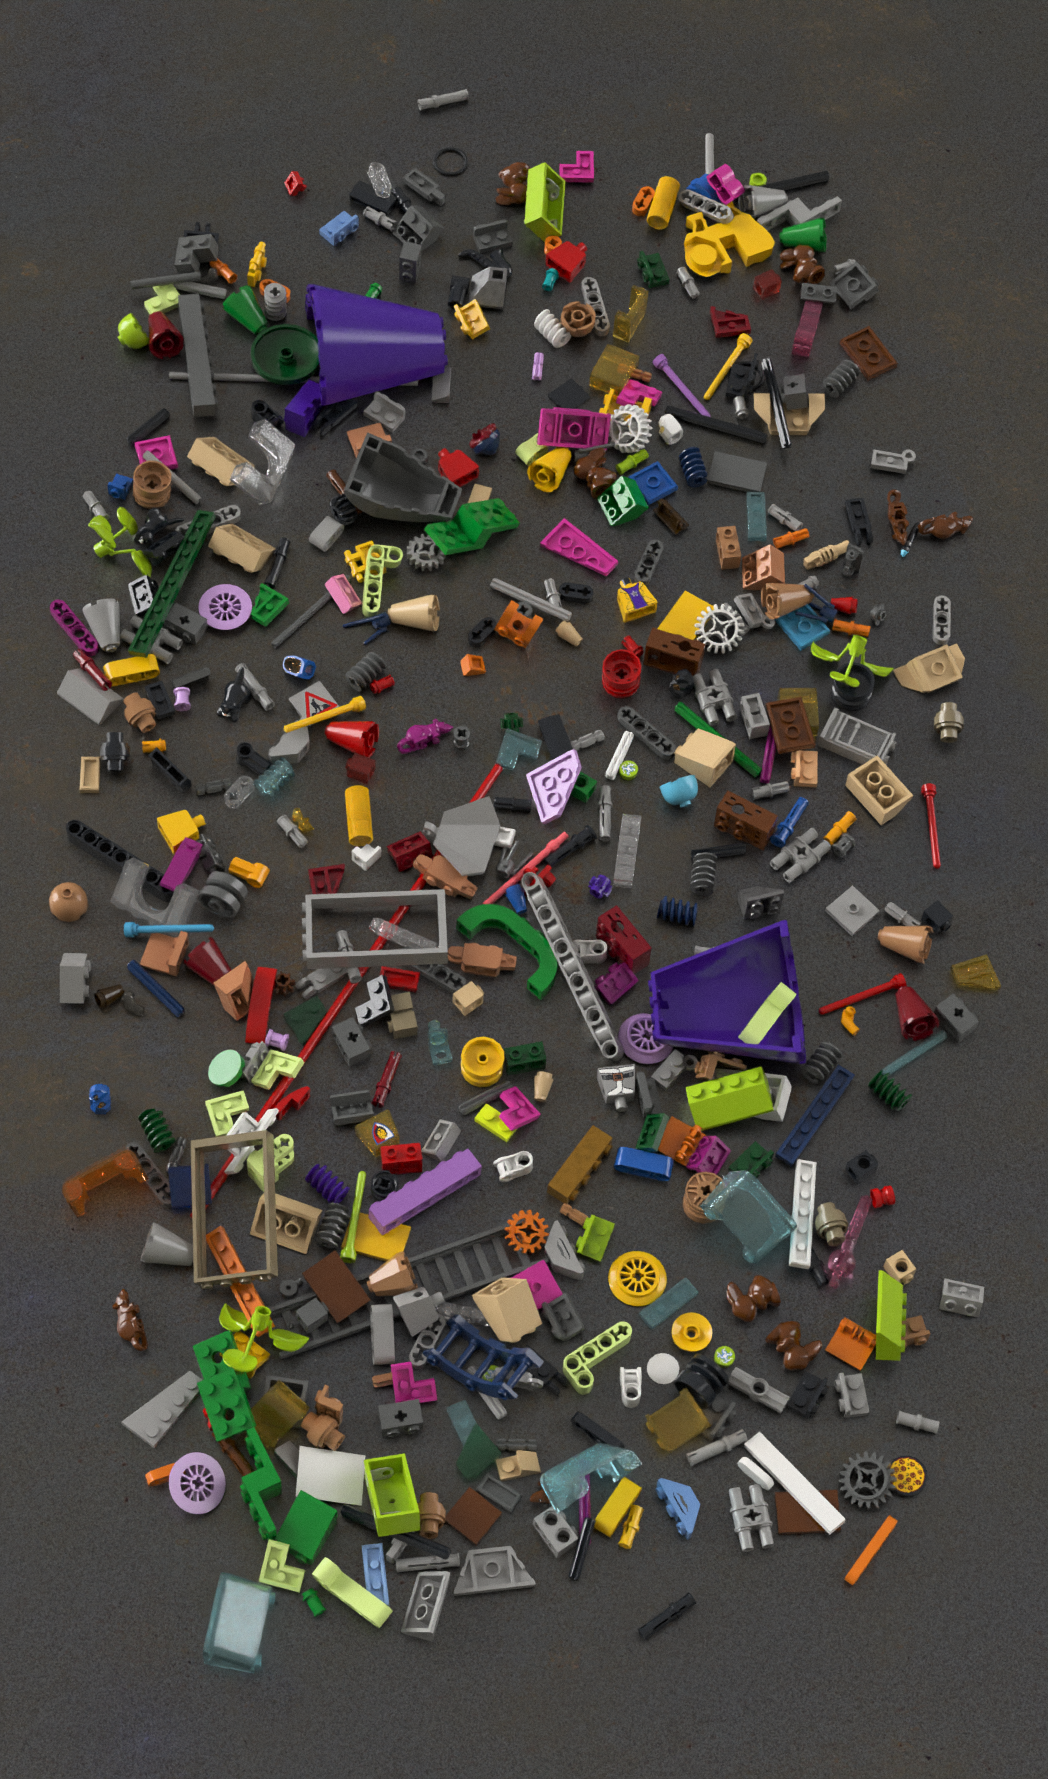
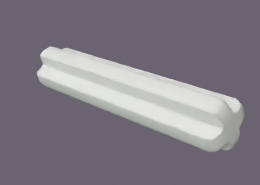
(619, 755)

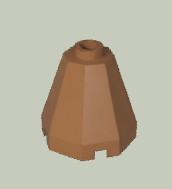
(392, 1277)

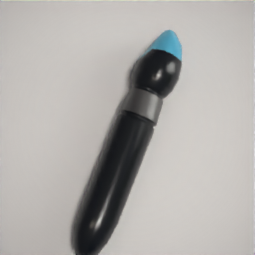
(911, 537)

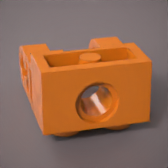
(526, 626)

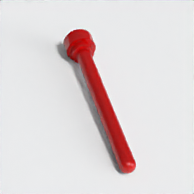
(929, 793)
(895, 983)

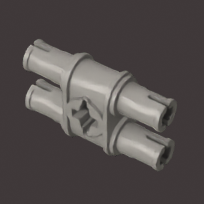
(163, 637)
(714, 697)
(800, 855)
(745, 1525)

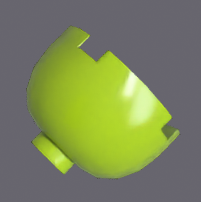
(132, 333)

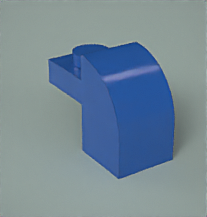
(702, 187)

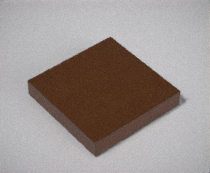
(472, 1516)

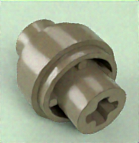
(948, 722)
(831, 1224)

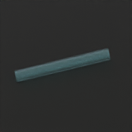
(915, 1053)

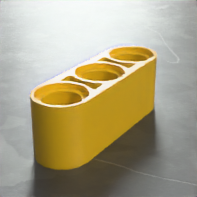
(131, 670)
(617, 1506)

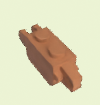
(442, 874)
(481, 959)

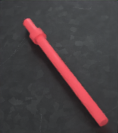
(552, 846)

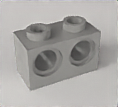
(754, 716)
(551, 1533)

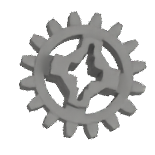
(425, 553)

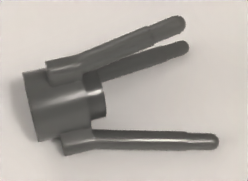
(579, 453)
(505, 867)

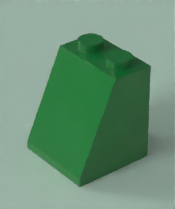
(307, 1527)

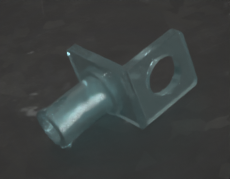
(438, 1042)

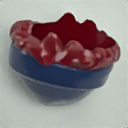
(486, 440)

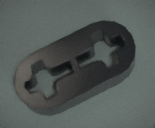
(576, 592)
(480, 630)

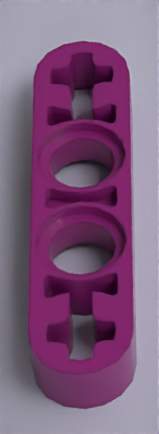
(76, 626)

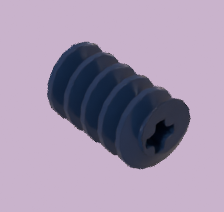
(693, 467)
(678, 911)

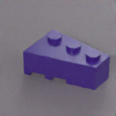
(303, 409)

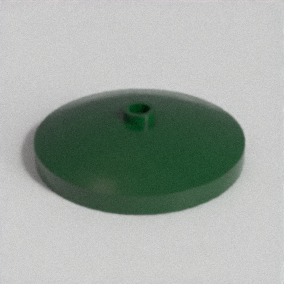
(285, 354)

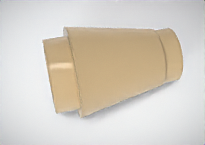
(569, 633)
(542, 1085)

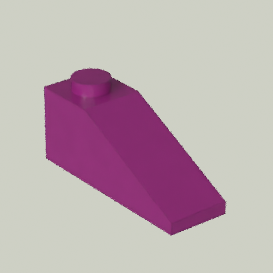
(181, 864)

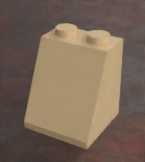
(705, 756)
(508, 1308)

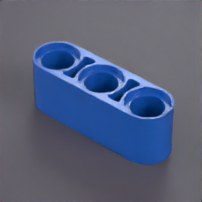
(643, 1164)

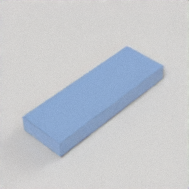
(375, 1571)

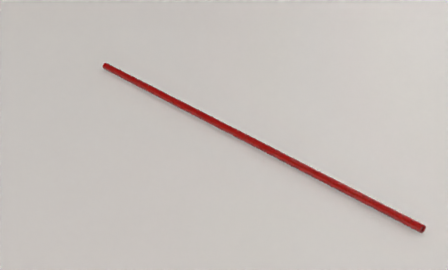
(344, 995)

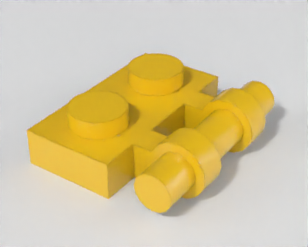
(256, 264)
(361, 554)

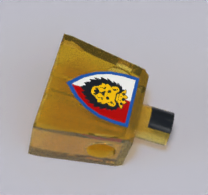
(378, 1132)

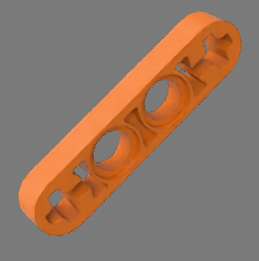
(871, 1550)

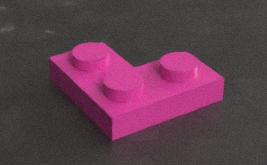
(581, 171)
(636, 391)
(520, 1109)
(407, 1389)

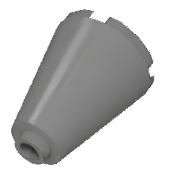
(761, 200)
(104, 622)
(166, 1248)

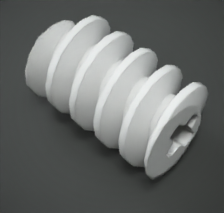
(551, 329)

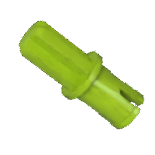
(631, 461)

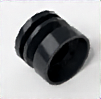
(702, 1380)

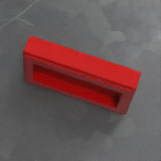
(401, 979)

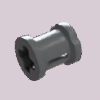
(461, 737)
(843, 841)

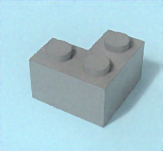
(73, 971)

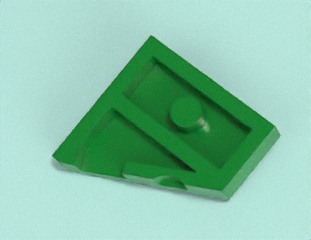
(268, 605)

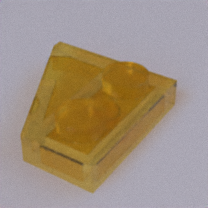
(976, 973)

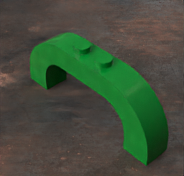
(520, 930)

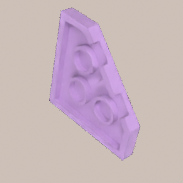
(553, 785)

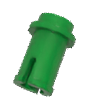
(374, 291)
(313, 1602)

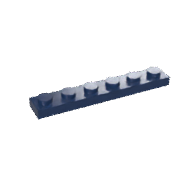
(814, 1115)

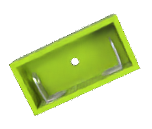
(544, 201)
(388, 1482)

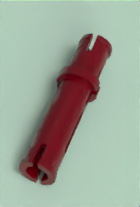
(88, 664)
(384, 1086)

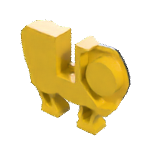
(707, 245)

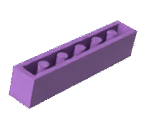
(424, 1191)

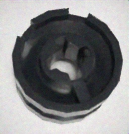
(383, 1177)

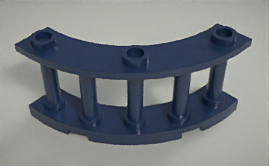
(517, 1357)

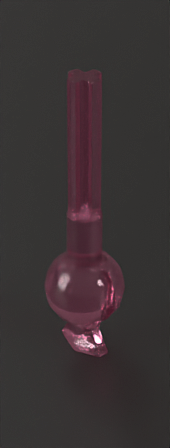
(842, 1262)

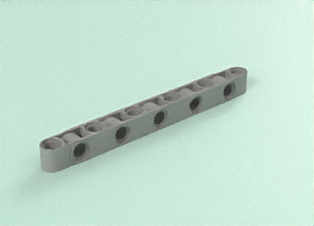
(572, 966)

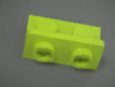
(595, 1237)

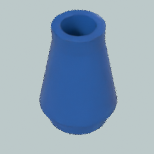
(517, 898)

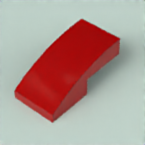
(295, 1099)

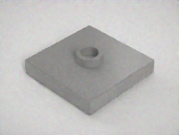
(852, 910)

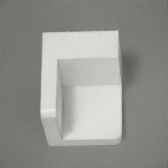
(366, 856)

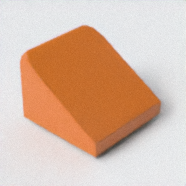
(472, 665)

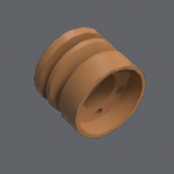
(152, 484)
(694, 1195)

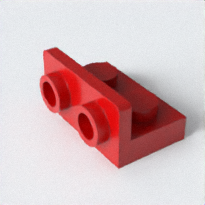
(402, 1158)

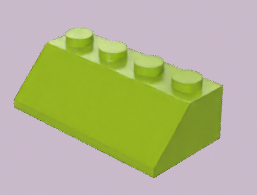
(730, 1098)
(890, 1318)

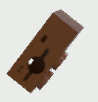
(674, 652)
(752, 829)

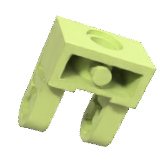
(255, 1160)

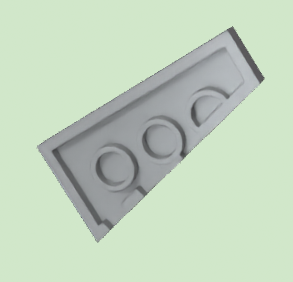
(160, 1413)

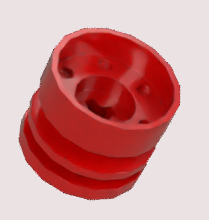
(625, 665)

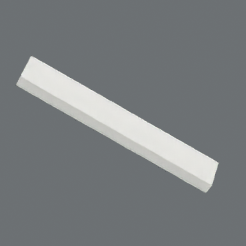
(803, 1214)
(794, 1483)

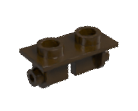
(670, 517)

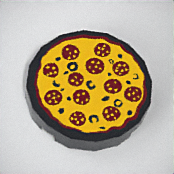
(910, 1475)

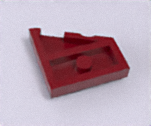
(729, 323)
(326, 879)

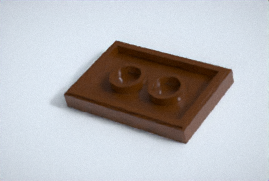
(868, 353)
(790, 725)
(336, 1287)
(795, 1519)

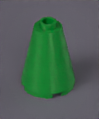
(807, 233)
(246, 310)

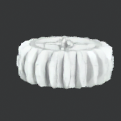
(638, 427)
(723, 636)

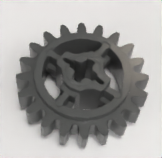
(874, 1474)

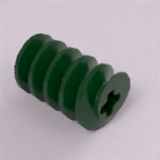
(889, 1091)
(156, 1130)

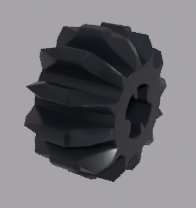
(343, 510)

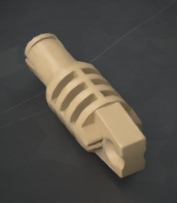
(825, 555)

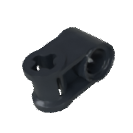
(266, 413)

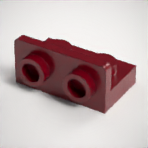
(407, 850)

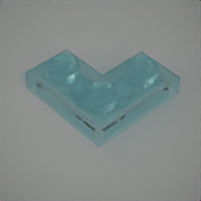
(514, 744)

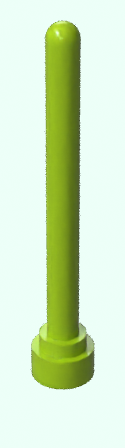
(348, 1253)

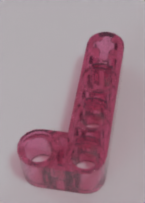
(807, 328)

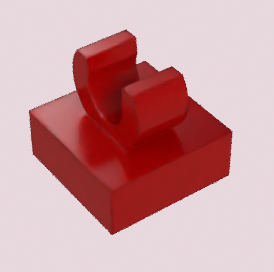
(294, 183)

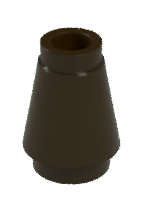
(108, 995)

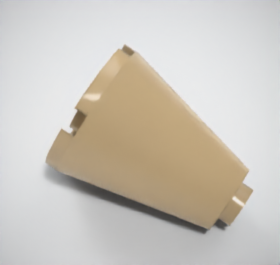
(416, 613)

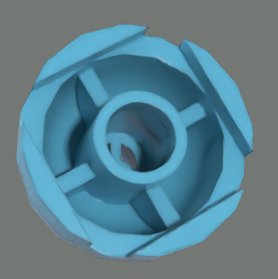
(680, 791)

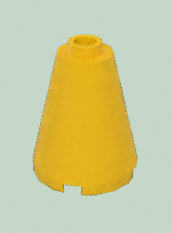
(549, 469)

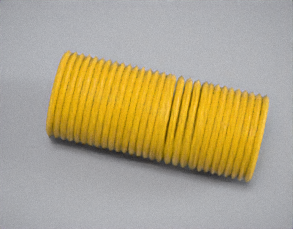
(663, 202)
(358, 815)

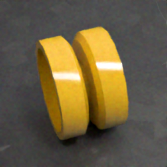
(482, 1061)

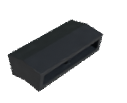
(365, 196)
(555, 735)
(184, 785)

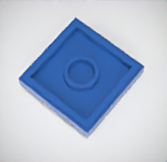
(654, 482)

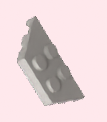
(492, 1571)

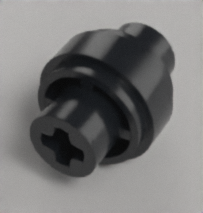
(114, 751)

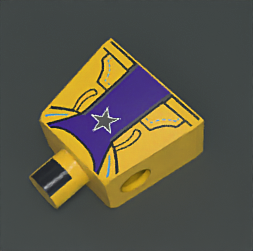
(635, 600)

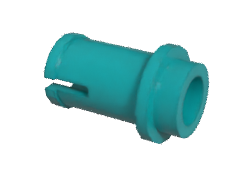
(551, 276)

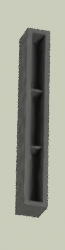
(196, 355)

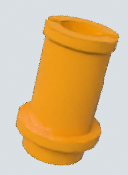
(149, 746)

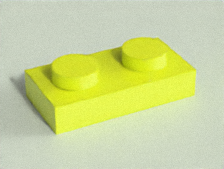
(489, 1119)

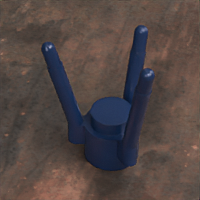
(827, 612)
(379, 621)

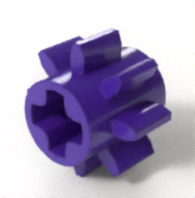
(600, 886)

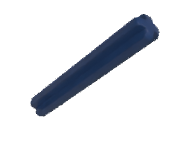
(170, 1002)

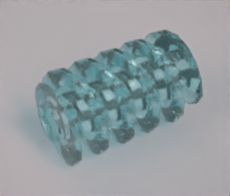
(274, 777)

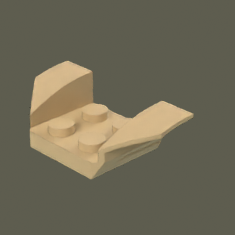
(798, 420)
(932, 669)

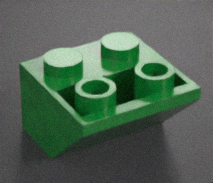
(622, 501)

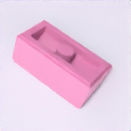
(343, 593)

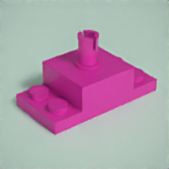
(573, 428)

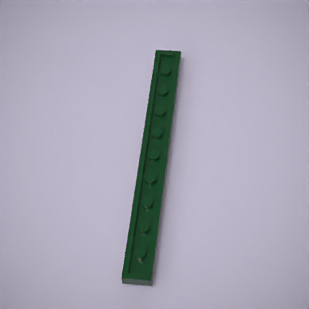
(171, 584)

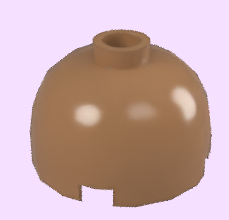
(578, 319)
(68, 901)

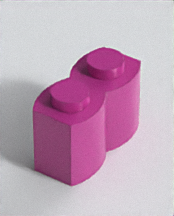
(725, 184)

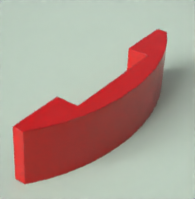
(260, 1005)

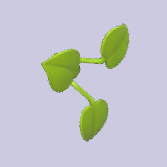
(108, 544)
(855, 648)
(237, 1321)

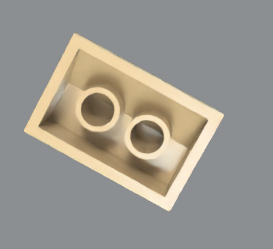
(215, 458)
(241, 547)
(878, 790)
(294, 1223)

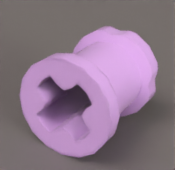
(182, 699)
(277, 1040)

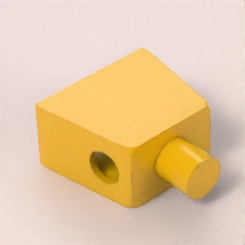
(178, 826)

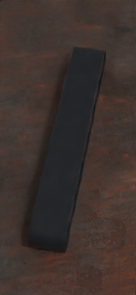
(110, 858)

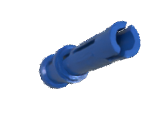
(785, 828)

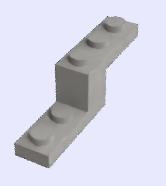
(796, 213)

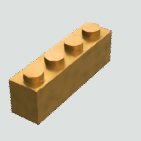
(579, 1165)

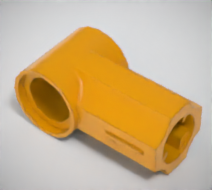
(254, 874)

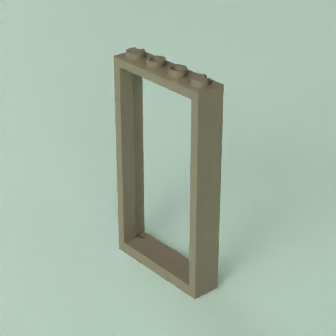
(198, 1148)

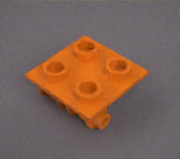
(680, 1140)
(852, 1343)

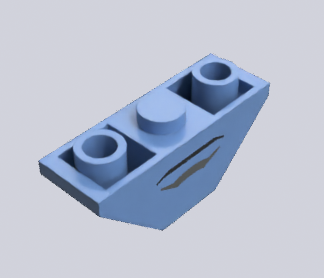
(680, 1504)

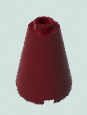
(163, 336)
(208, 961)
(914, 1015)

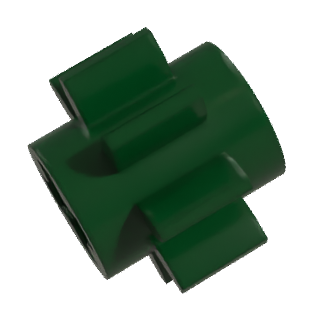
(511, 721)

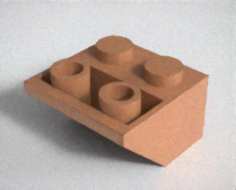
(763, 567)
(236, 990)

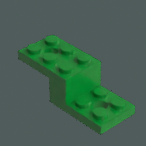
(472, 526)
(223, 1388)
(260, 1485)

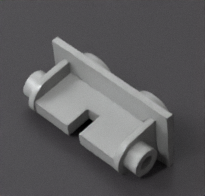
(256, 1054)

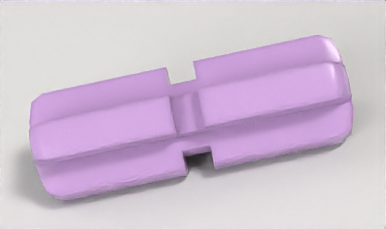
(537, 366)

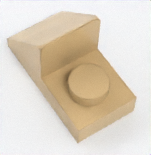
(517, 1466)

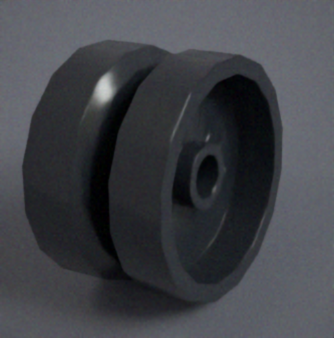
(854, 697)

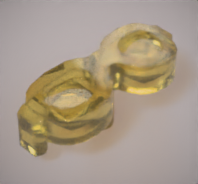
(303, 824)

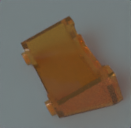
(77, 1185)

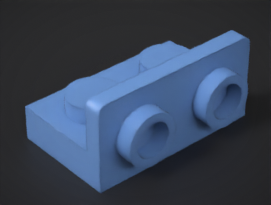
(339, 227)

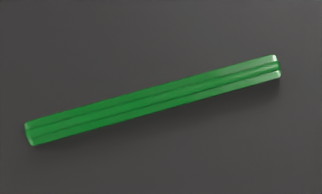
(699, 723)

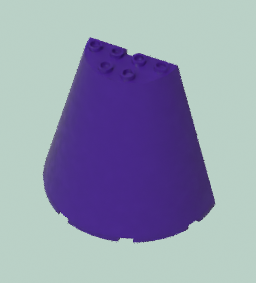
(371, 343)
(717, 992)

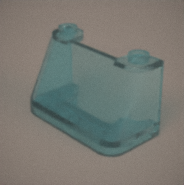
(749, 1214)
(567, 1483)
(237, 1623)

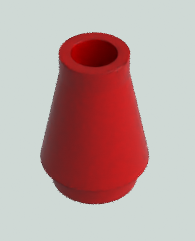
(846, 604)

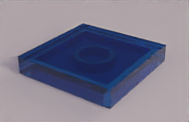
(181, 1186)

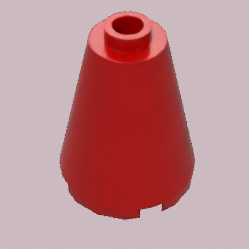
(354, 735)

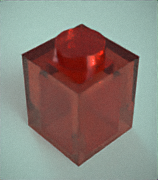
(767, 284)
(360, 768)

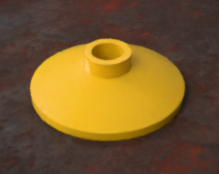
(691, 1323)

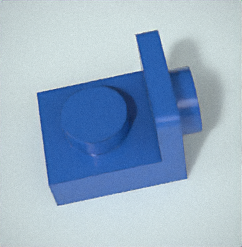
(120, 486)

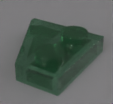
(305, 1018)
(477, 1453)

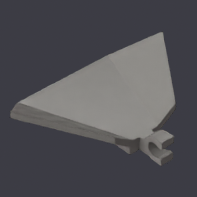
(466, 835)

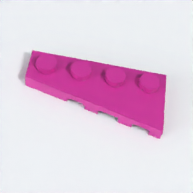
(576, 546)

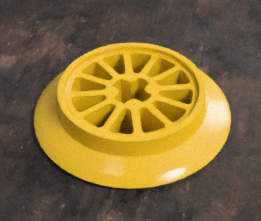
(632, 1297)

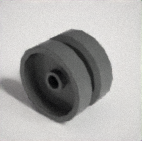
(223, 894)

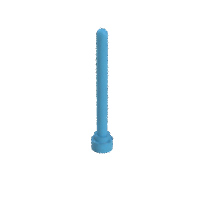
(132, 929)

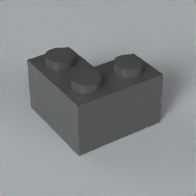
(193, 251)

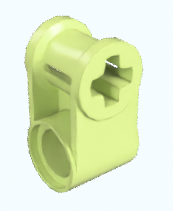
(530, 450)

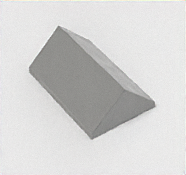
(87, 696)
(426, 1604)

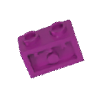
(615, 982)
(708, 1155)

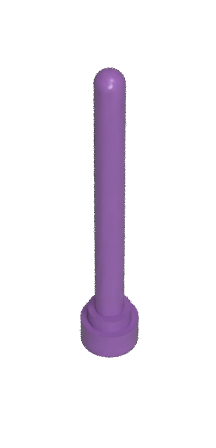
(661, 363)

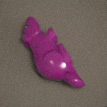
(419, 735)

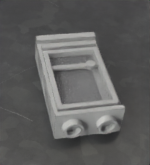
(856, 738)

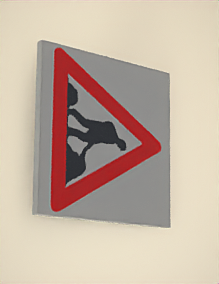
(313, 701)

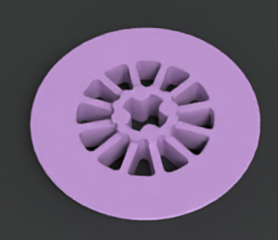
(221, 591)
(637, 1053)
(213, 1471)

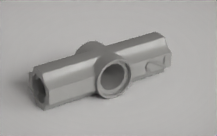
(770, 1397)

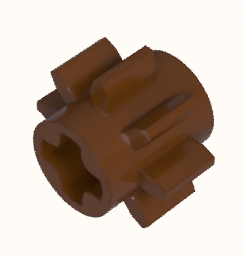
(284, 989)

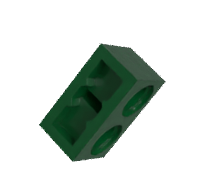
(524, 1058)

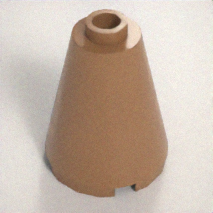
(784, 598)
(907, 940)

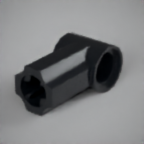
(458, 289)
(252, 760)

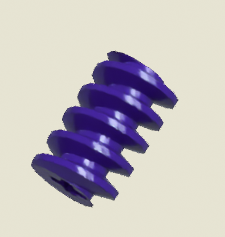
(326, 1185)

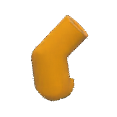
(847, 1020)

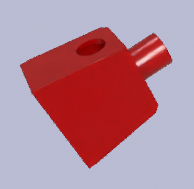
(567, 259)
(457, 467)

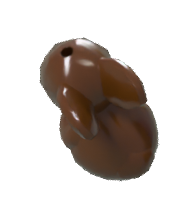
(515, 179)
(806, 268)
(589, 468)
(759, 1295)
(788, 1339)

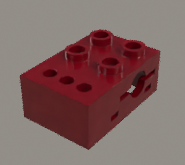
(621, 943)

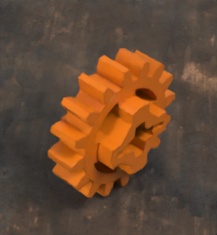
(525, 1241)

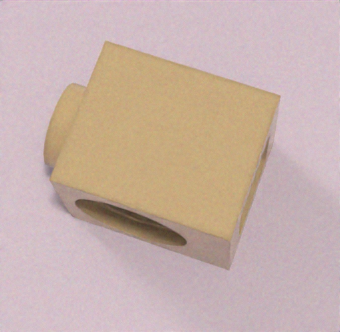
(468, 998)
(900, 1260)

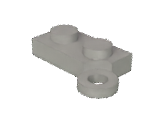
(892, 461)
(752, 611)
(672, 1068)
(525, 1382)

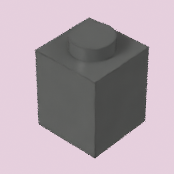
(312, 1315)

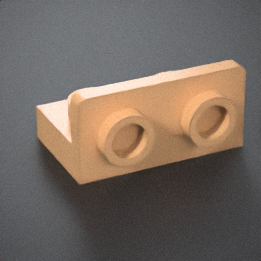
(804, 768)

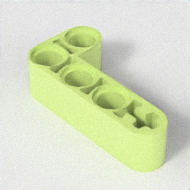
(376, 580)
(767, 1014)
(600, 1353)
(351, 1593)

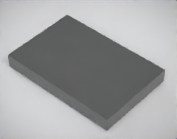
(737, 472)

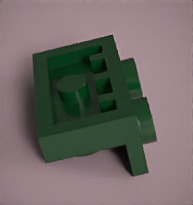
(653, 269)
(652, 1132)
(753, 1160)

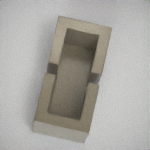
(403, 1019)

